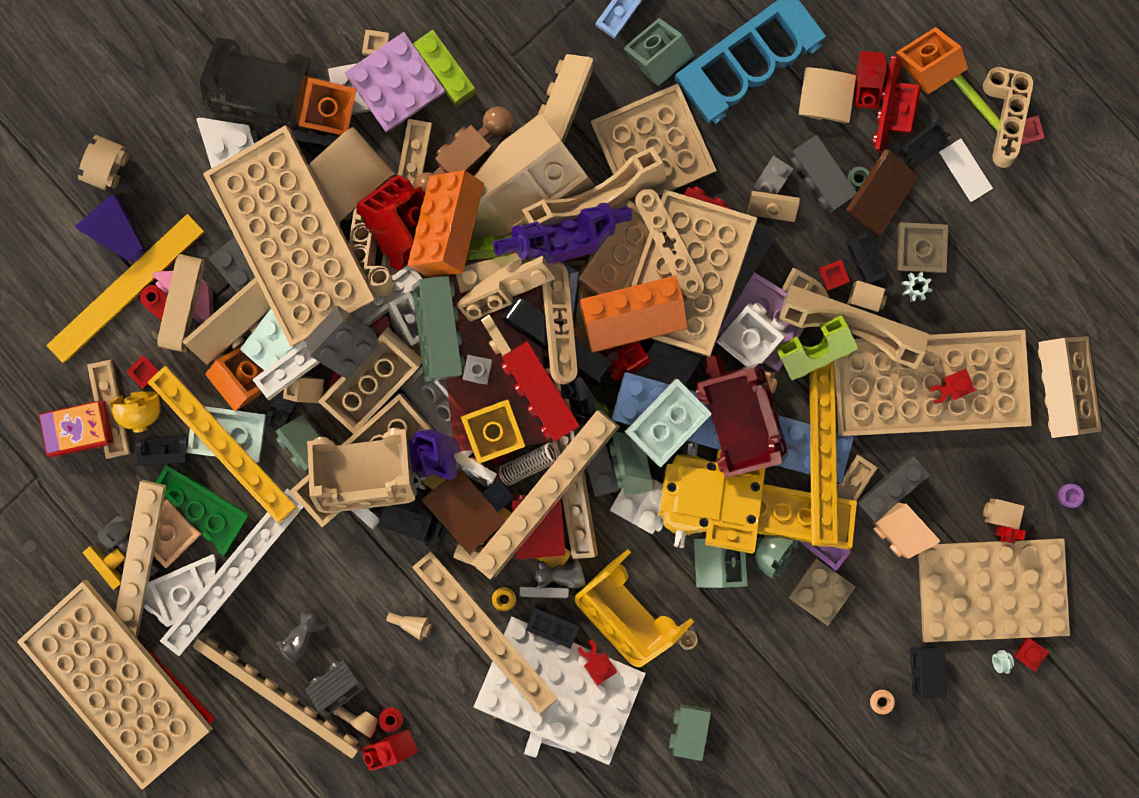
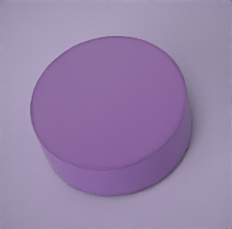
(1071, 495)

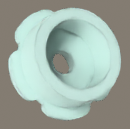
(1003, 662)

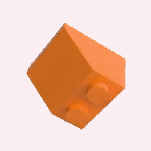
(933, 60)
(326, 106)
(234, 378)

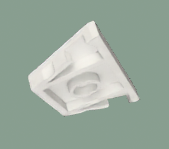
(223, 139)
(174, 592)

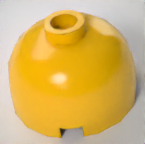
(137, 410)

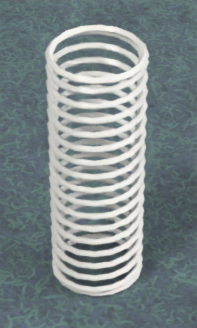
(548, 455)

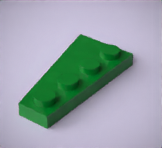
(208, 511)

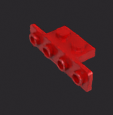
(898, 107)

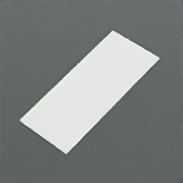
(965, 170)

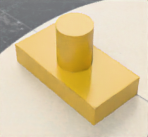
(106, 564)

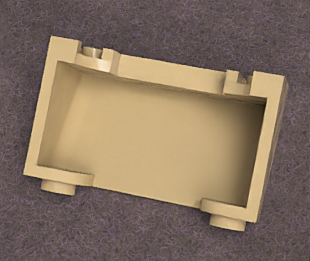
(349, 172)
(360, 473)

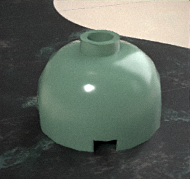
(773, 554)

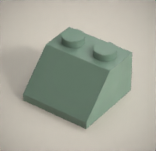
(659, 51)

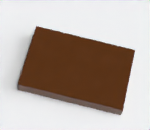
(882, 193)
(464, 512)

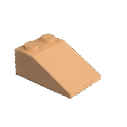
(905, 531)

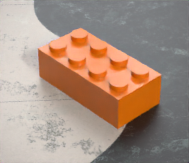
(446, 224)

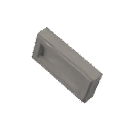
(547, 591)

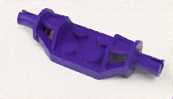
(564, 239)

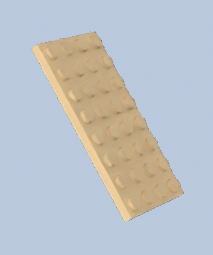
(288, 234)
(891, 398)
(114, 684)

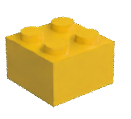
(493, 431)

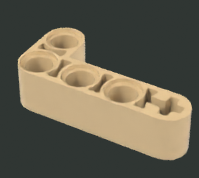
(1009, 118)
(367, 249)
(181, 303)

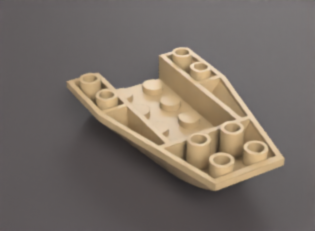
(522, 172)

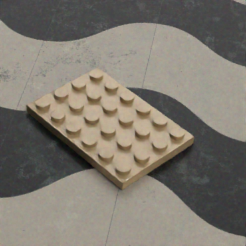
(717, 245)
(994, 590)

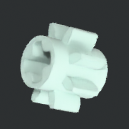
(915, 280)

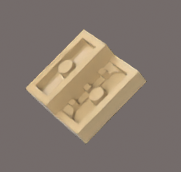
(827, 95)

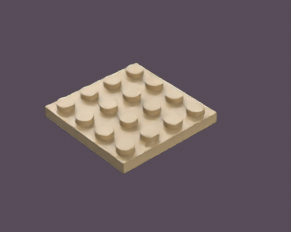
(660, 123)

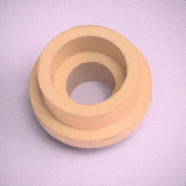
(890, 702)

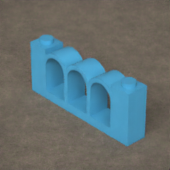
(701, 92)

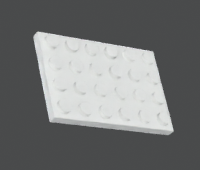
(584, 715)

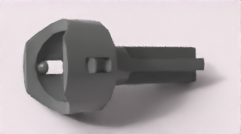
(116, 534)

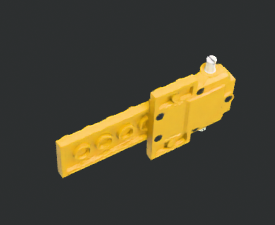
(738, 507)

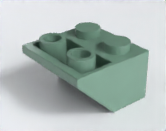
(295, 437)
(630, 465)
(719, 566)

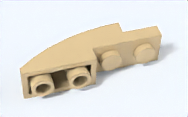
(501, 287)

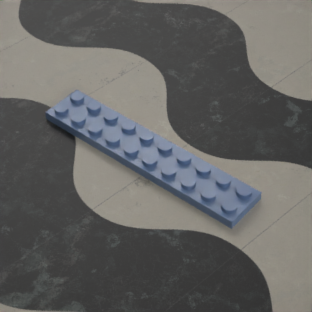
(639, 393)

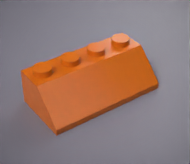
(633, 313)

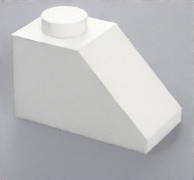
(404, 318)

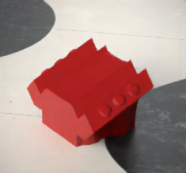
(392, 217)

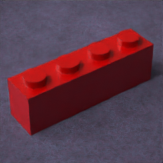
(540, 391)

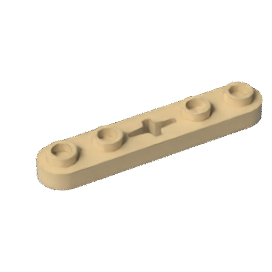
(658, 223)
(561, 347)

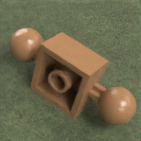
(470, 146)

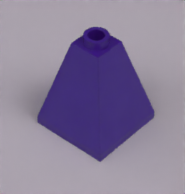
(113, 228)

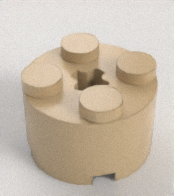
(102, 163)

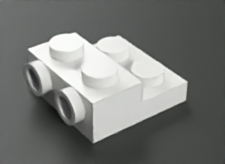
(752, 335)
(641, 508)

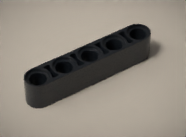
(532, 324)

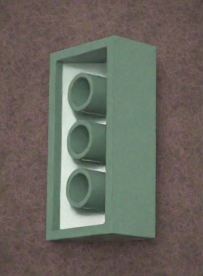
(437, 328)

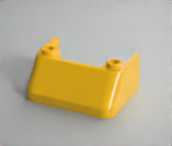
(624, 619)

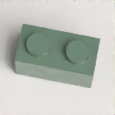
(690, 732)

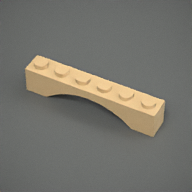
(637, 174)
(895, 339)

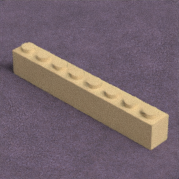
(545, 494)

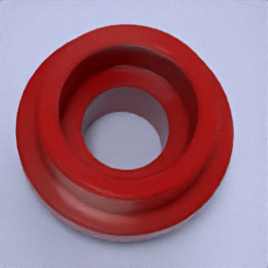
(391, 712)

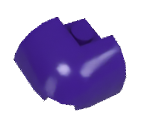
(433, 454)

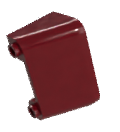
(744, 420)

